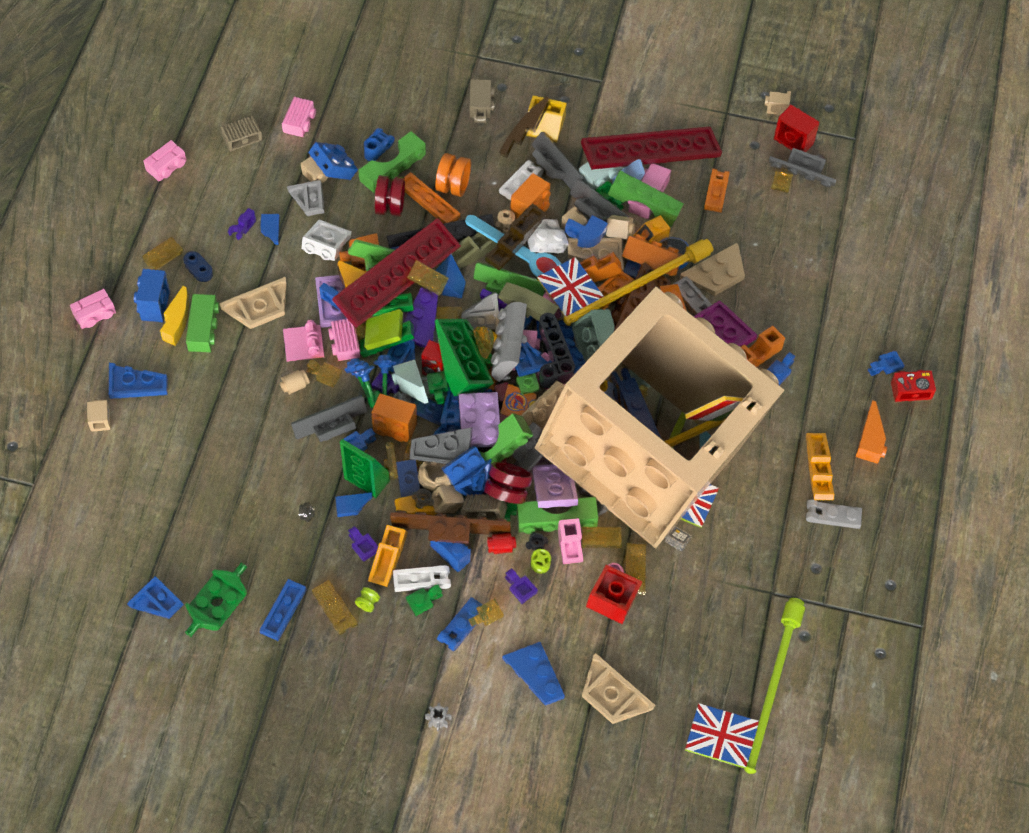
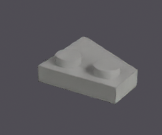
(308, 197)
(483, 313)

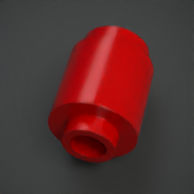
(501, 543)

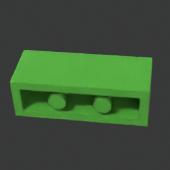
(202, 323)

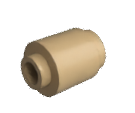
(294, 381)

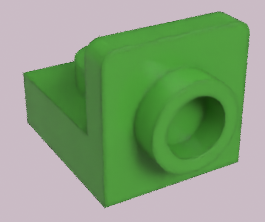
(527, 384)

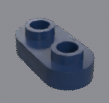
(197, 265)

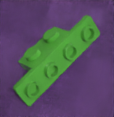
(370, 252)
(497, 279)

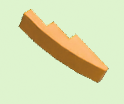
(819, 466)

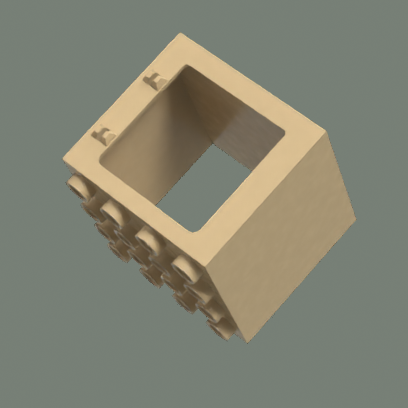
(623, 459)

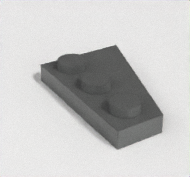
(442, 446)

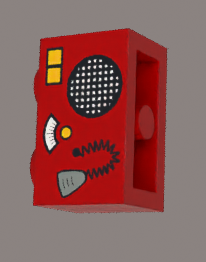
(431, 359)
(913, 386)

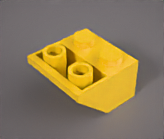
(552, 119)

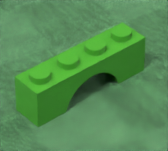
(410, 150)
(631, 189)
(512, 434)
(533, 519)

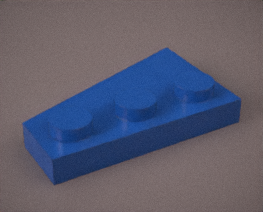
(127, 382)
(536, 671)

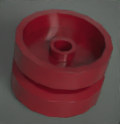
(389, 194)
(508, 482)

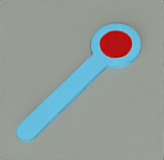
(538, 262)

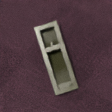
(473, 249)
(535, 303)

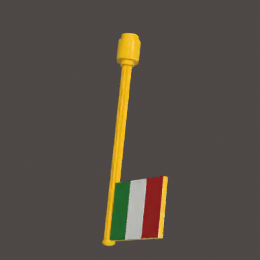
(714, 413)

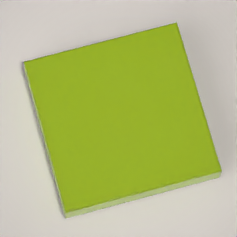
(383, 329)

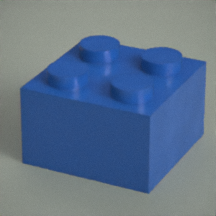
(152, 295)

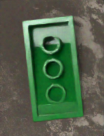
(461, 359)
(363, 469)

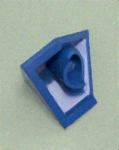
(456, 282)
(475, 482)

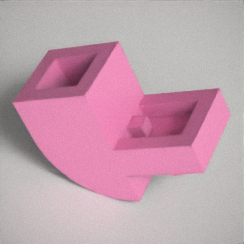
(569, 541)

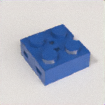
(335, 157)

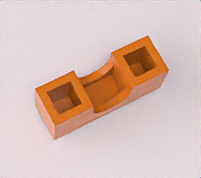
(766, 346)

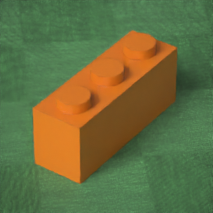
(648, 252)

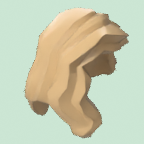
(432, 476)

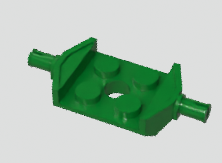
(223, 586)

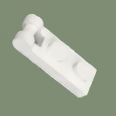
(519, 178)
(421, 578)

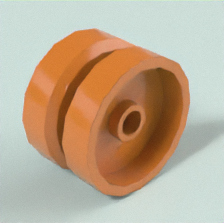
(453, 175)

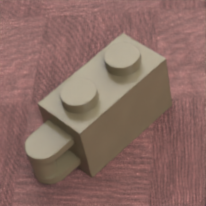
(481, 100)

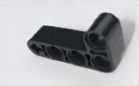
(554, 348)

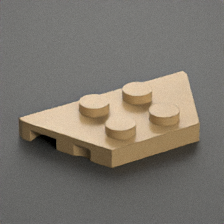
(718, 271)
(258, 304)
(613, 693)

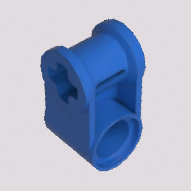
(377, 144)

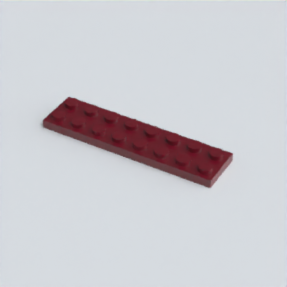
(651, 147)
(390, 275)

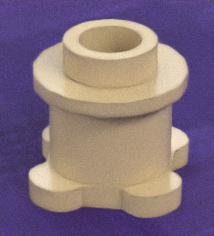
(505, 219)

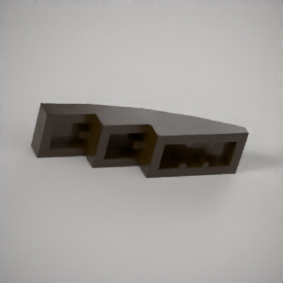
(528, 123)
(516, 237)

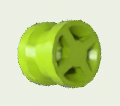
(543, 557)
(367, 599)

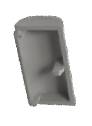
(508, 340)

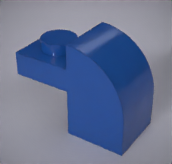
(588, 235)

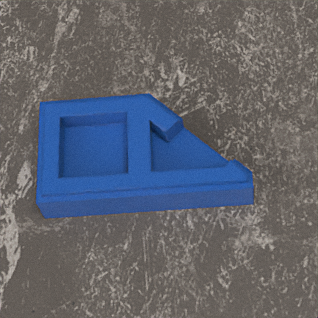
(270, 226)
(351, 504)

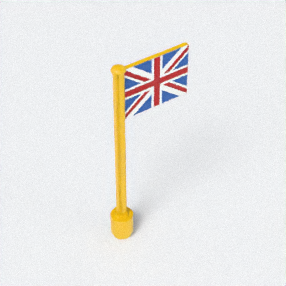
(577, 293)

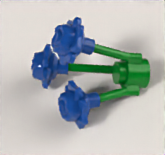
(362, 369)

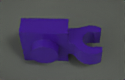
(245, 222)
(363, 545)
(520, 588)

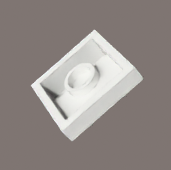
(548, 238)
(325, 240)

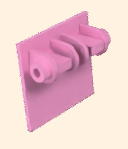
(303, 342)

